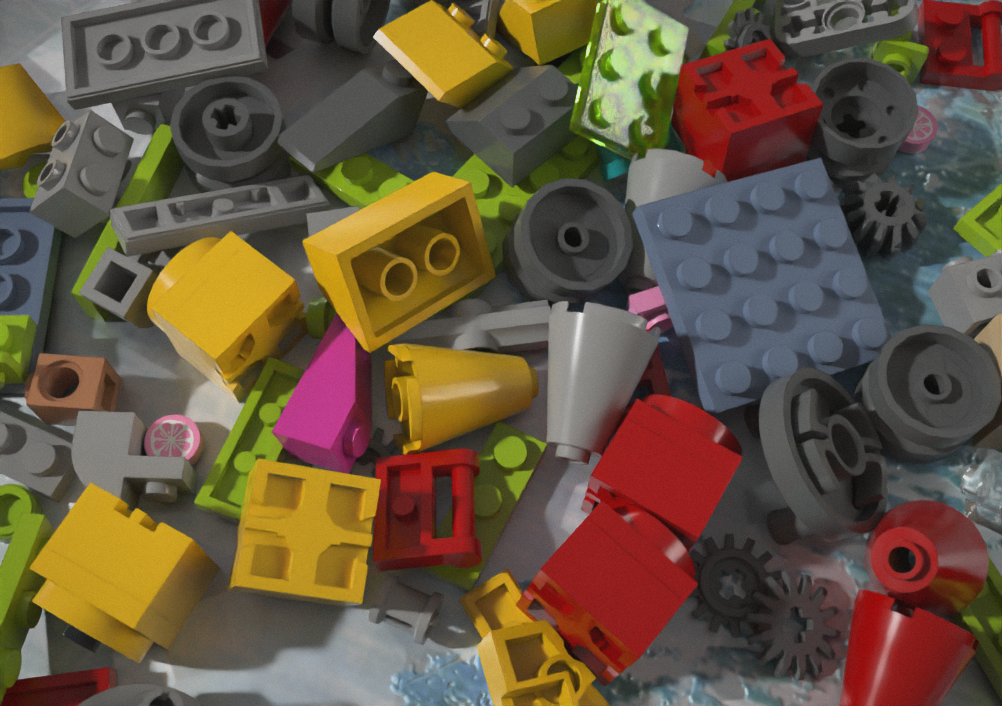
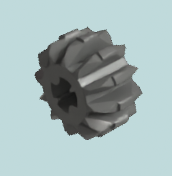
(883, 216)

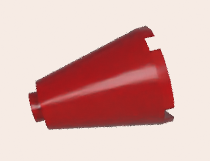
(947, 552)
(901, 654)

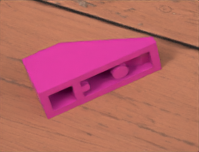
(332, 404)

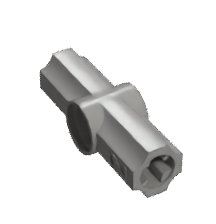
(484, 328)

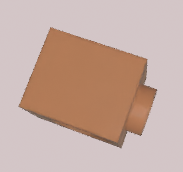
(56, 373)

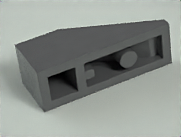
(359, 116)

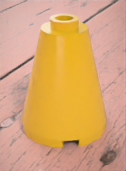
(452, 392)

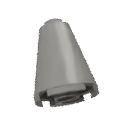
(650, 179)
(592, 375)

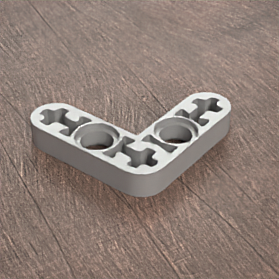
(812, 14)

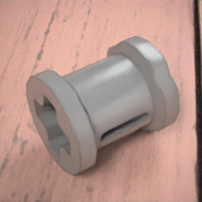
(406, 608)

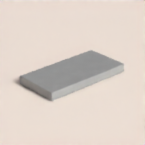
(158, 47)

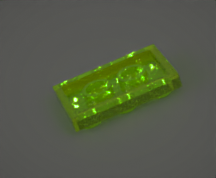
(629, 77)

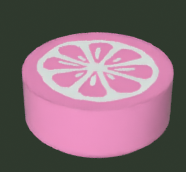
(921, 134)
(174, 437)

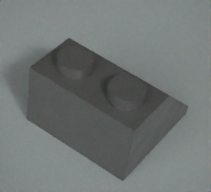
(518, 121)

